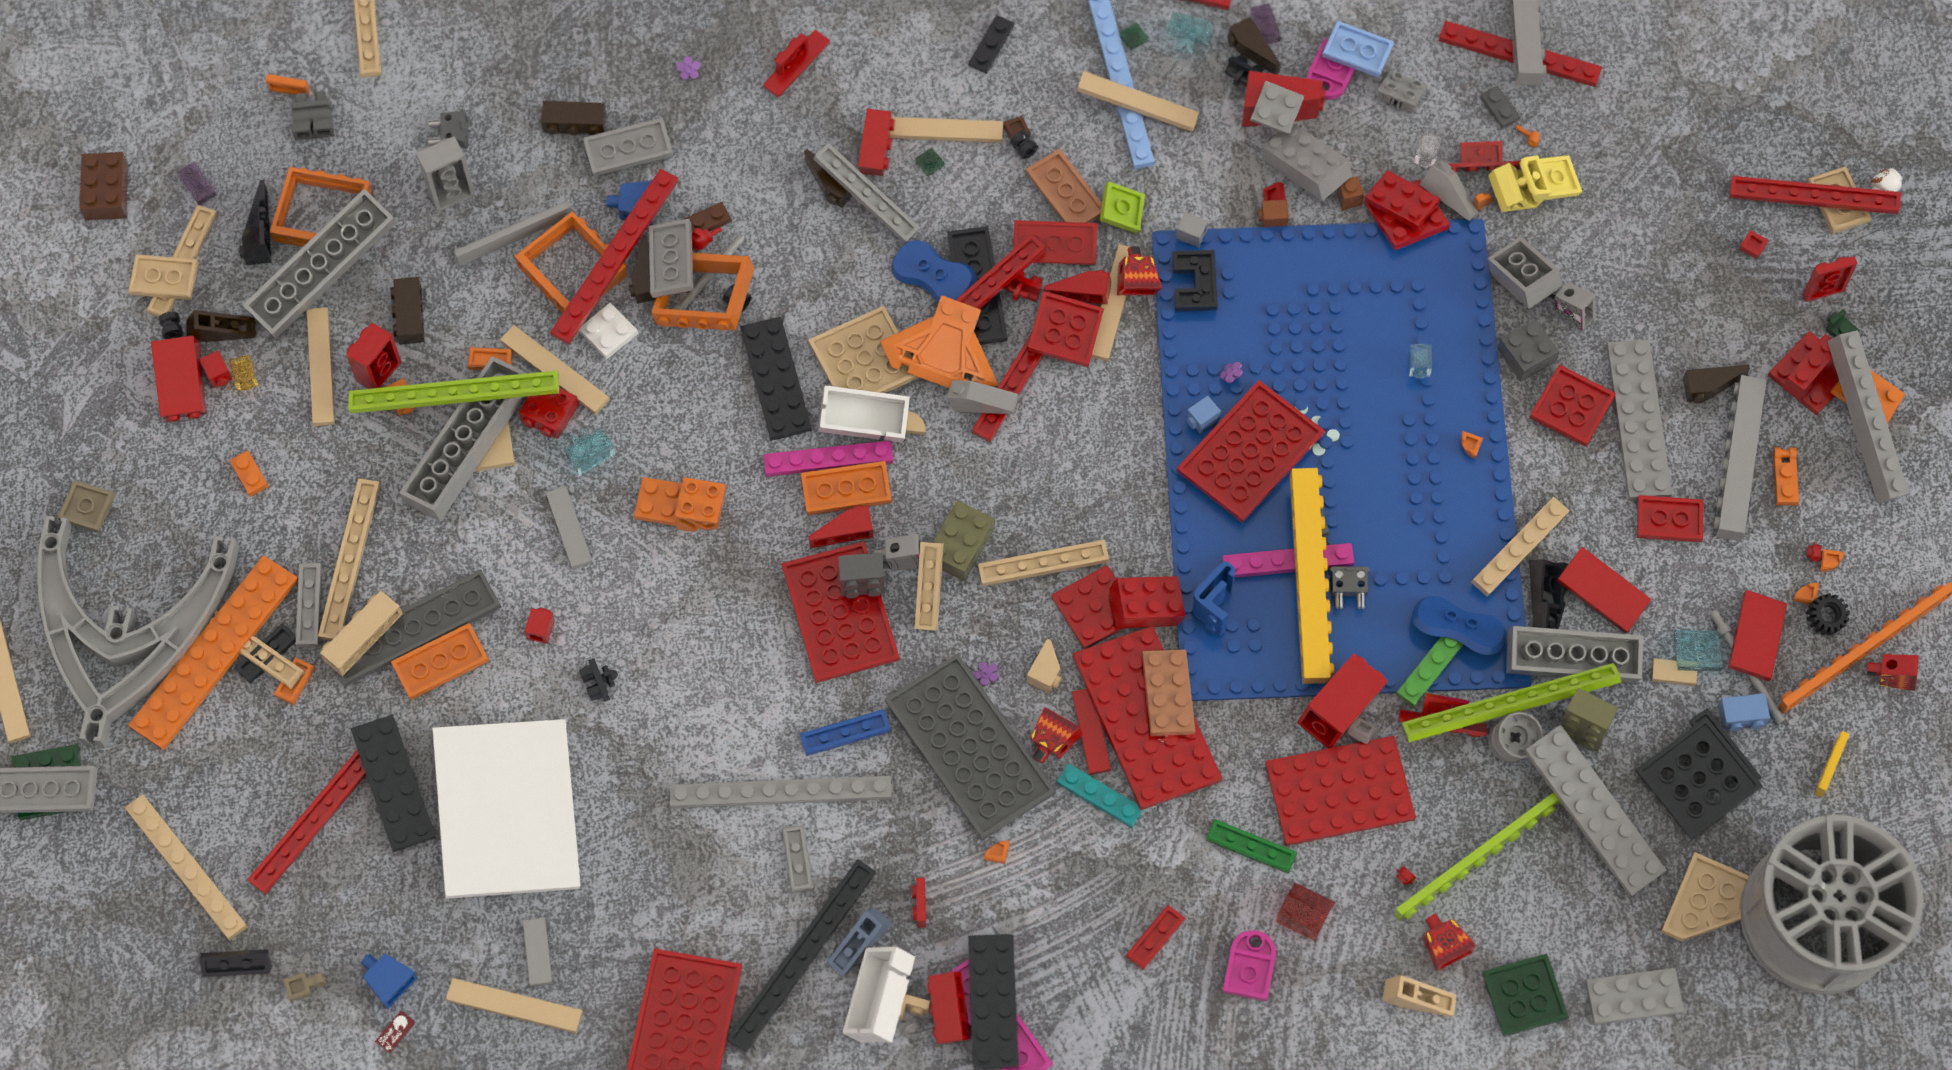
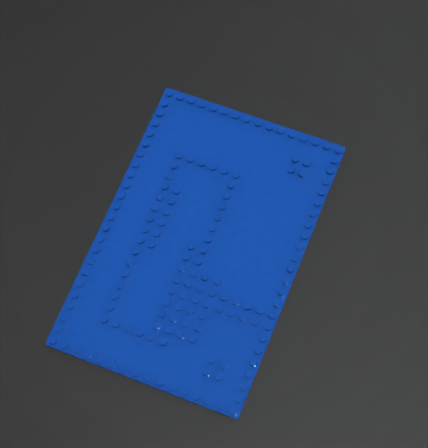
(1331, 329)

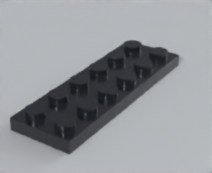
(975, 249)
(775, 378)
(393, 783)
(993, 1002)

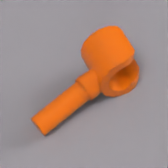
(1533, 137)

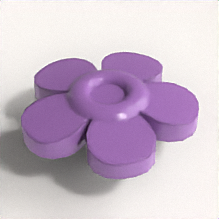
(688, 68)
(1231, 372)
(986, 673)

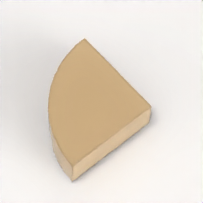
(915, 424)

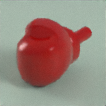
(702, 238)

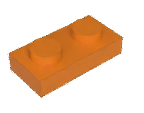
(248, 473)

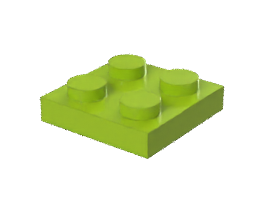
(1122, 207)

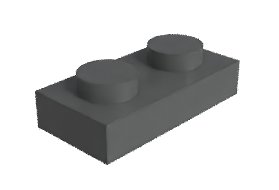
(1499, 107)

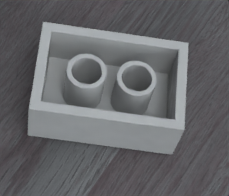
(1524, 272)

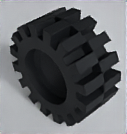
(1838, 608)

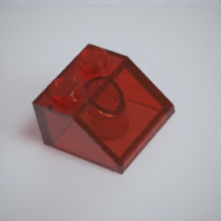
(1305, 911)

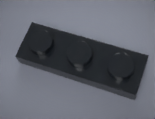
(991, 44)
(279, 640)
(235, 963)

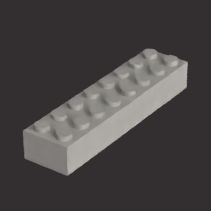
(319, 263)
(459, 448)

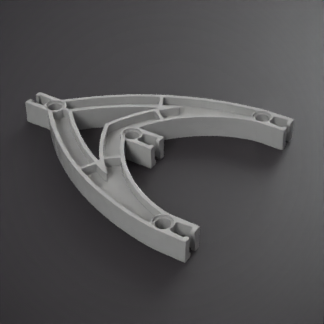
(160, 641)

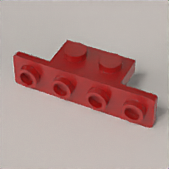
(794, 60)
(1481, 155)
(1438, 703)

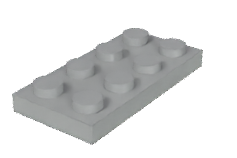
(628, 147)
(670, 258)
(1634, 996)

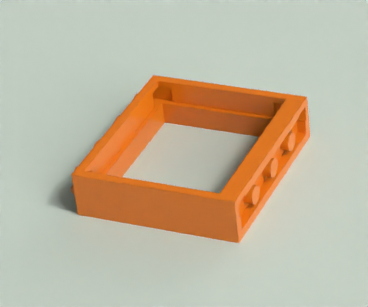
(320, 179)
(546, 240)
(710, 320)

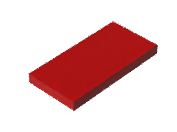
(1065, 241)
(1603, 590)
(1757, 635)

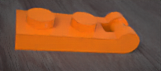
(1785, 476)

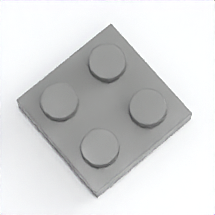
(1277, 108)

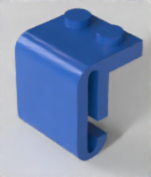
(1210, 596)

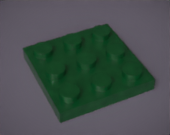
(54, 757)
(1525, 995)

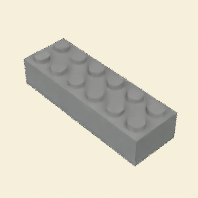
(1571, 652)

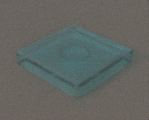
(1698, 650)

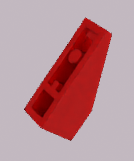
(1084, 287)
(847, 527)

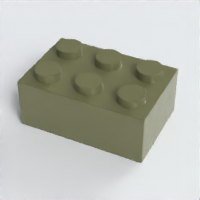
(964, 538)
(1588, 719)

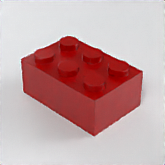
(373, 357)
(1147, 602)

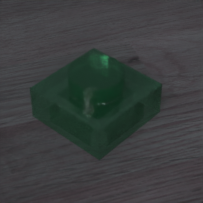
(1133, 36)
(929, 161)

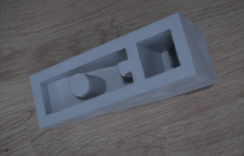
(862, 936)

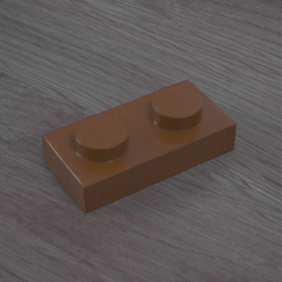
(710, 217)

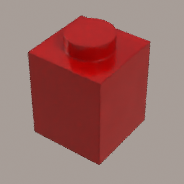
(215, 369)
(539, 625)

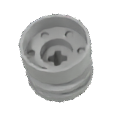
(1525, 731)

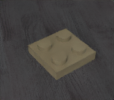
(86, 506)

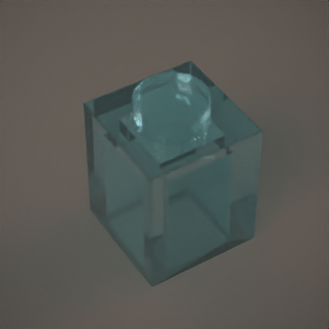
(1420, 360)

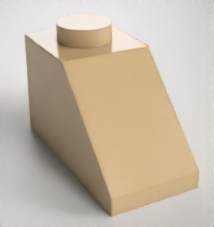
(1045, 669)

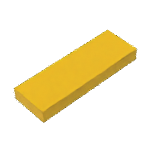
(1831, 764)

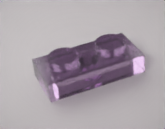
(1266, 23)
(196, 183)

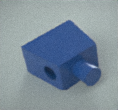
(627, 198)
(387, 978)

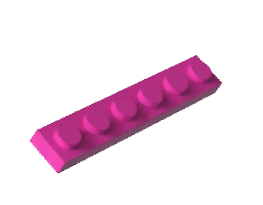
(826, 458)
(1284, 560)

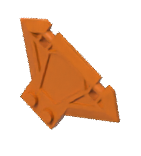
(942, 346)

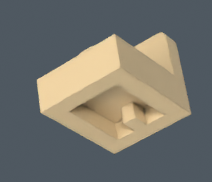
(916, 1006)

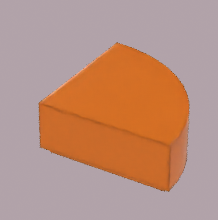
(1482, 200)
(1470, 444)
(1830, 559)
(1807, 593)
(997, 852)

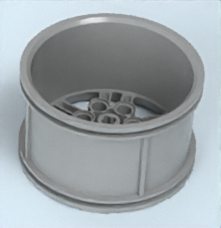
(1872, 863)

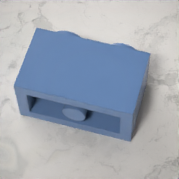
(1744, 712)

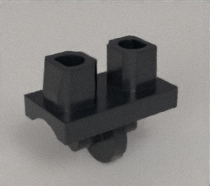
(1239, 69)
(599, 689)

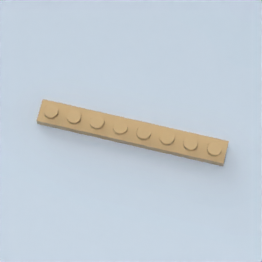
(349, 558)
(186, 867)

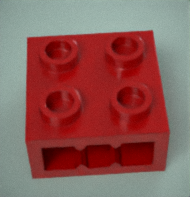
(549, 412)

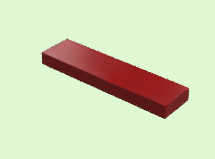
(1092, 736)

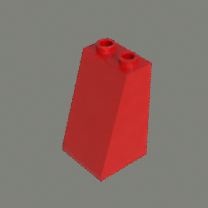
(1309, 88)
(179, 378)
(1342, 701)

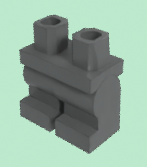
(312, 116)

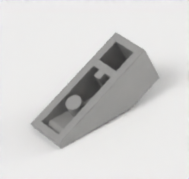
(1448, 187)
(980, 398)

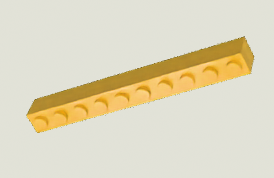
(1310, 576)

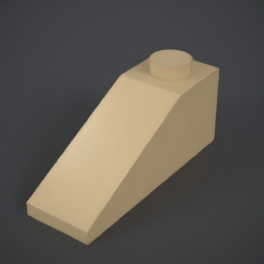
(1418, 996)

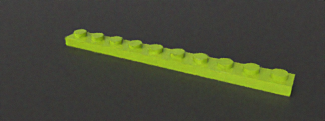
(453, 392)
(1510, 702)
(1477, 857)

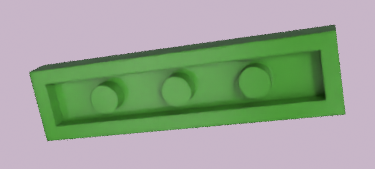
(1429, 670)

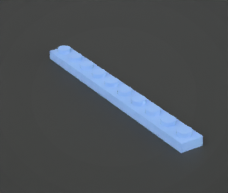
(1119, 72)

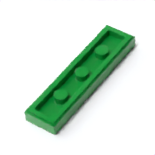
(1251, 846)

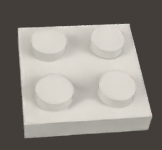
(608, 331)

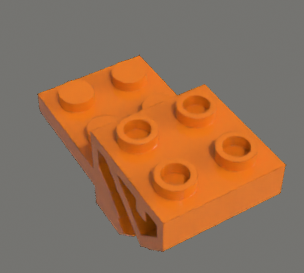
(682, 504)

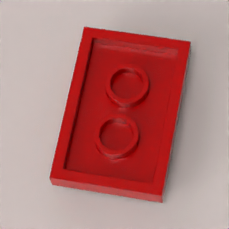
(1402, 200)
(1829, 278)
(1670, 518)

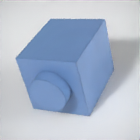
(1203, 414)

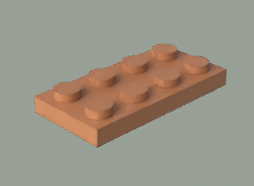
(1065, 189)
(1168, 692)

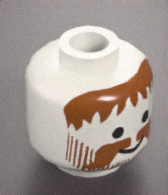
(1887, 180)

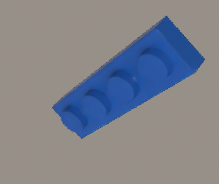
(845, 732)

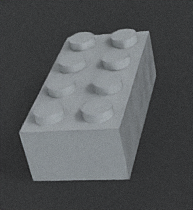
(1307, 162)
(445, 173)

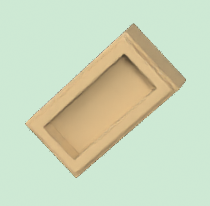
(1667, 672)

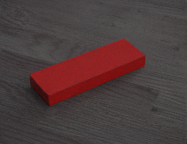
(1155, 937)

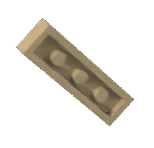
(929, 586)

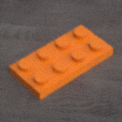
(846, 487)
(440, 661)

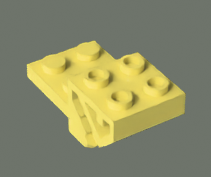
(1534, 183)

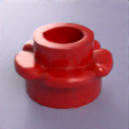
(1814, 552)
(1405, 876)

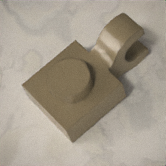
(300, 985)

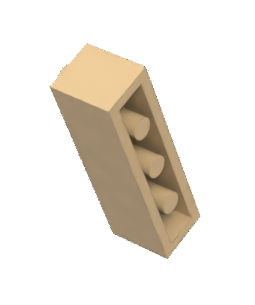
(361, 632)

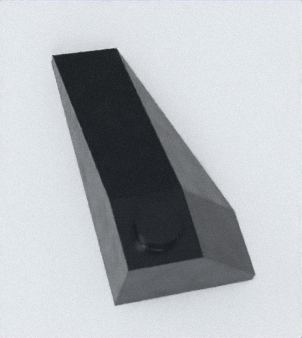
(256, 235)

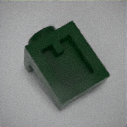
(1839, 324)

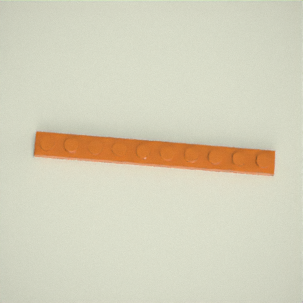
(1858, 652)

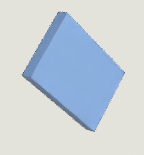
(1358, 49)

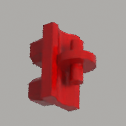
(1025, 287)

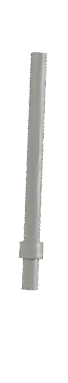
(705, 278)
(1725, 631)

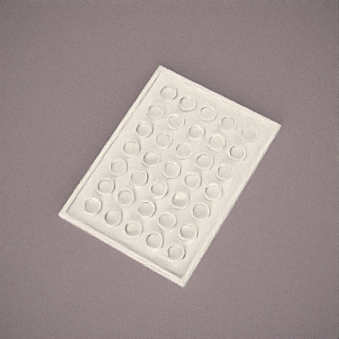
(505, 808)

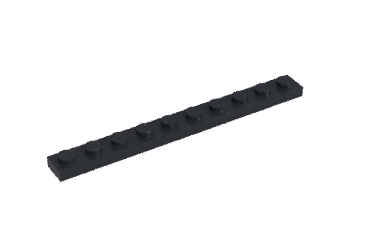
(801, 956)

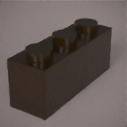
(573, 117)
(408, 310)

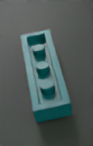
(1099, 795)

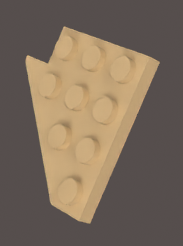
(1705, 899)

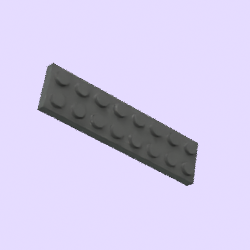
(426, 621)

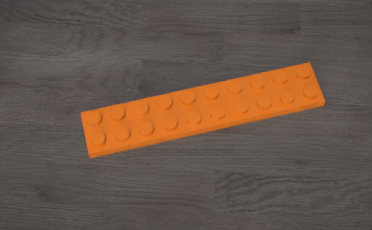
(213, 653)

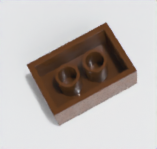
(103, 186)

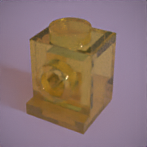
(243, 373)

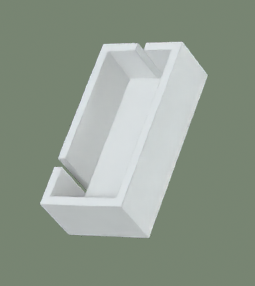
(863, 414)
(878, 995)

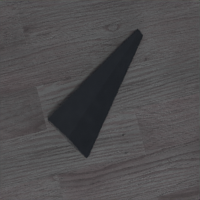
(1547, 593)

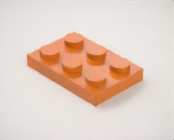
(1888, 394)

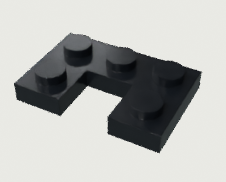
(1203, 266)

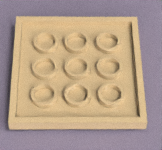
(855, 357)

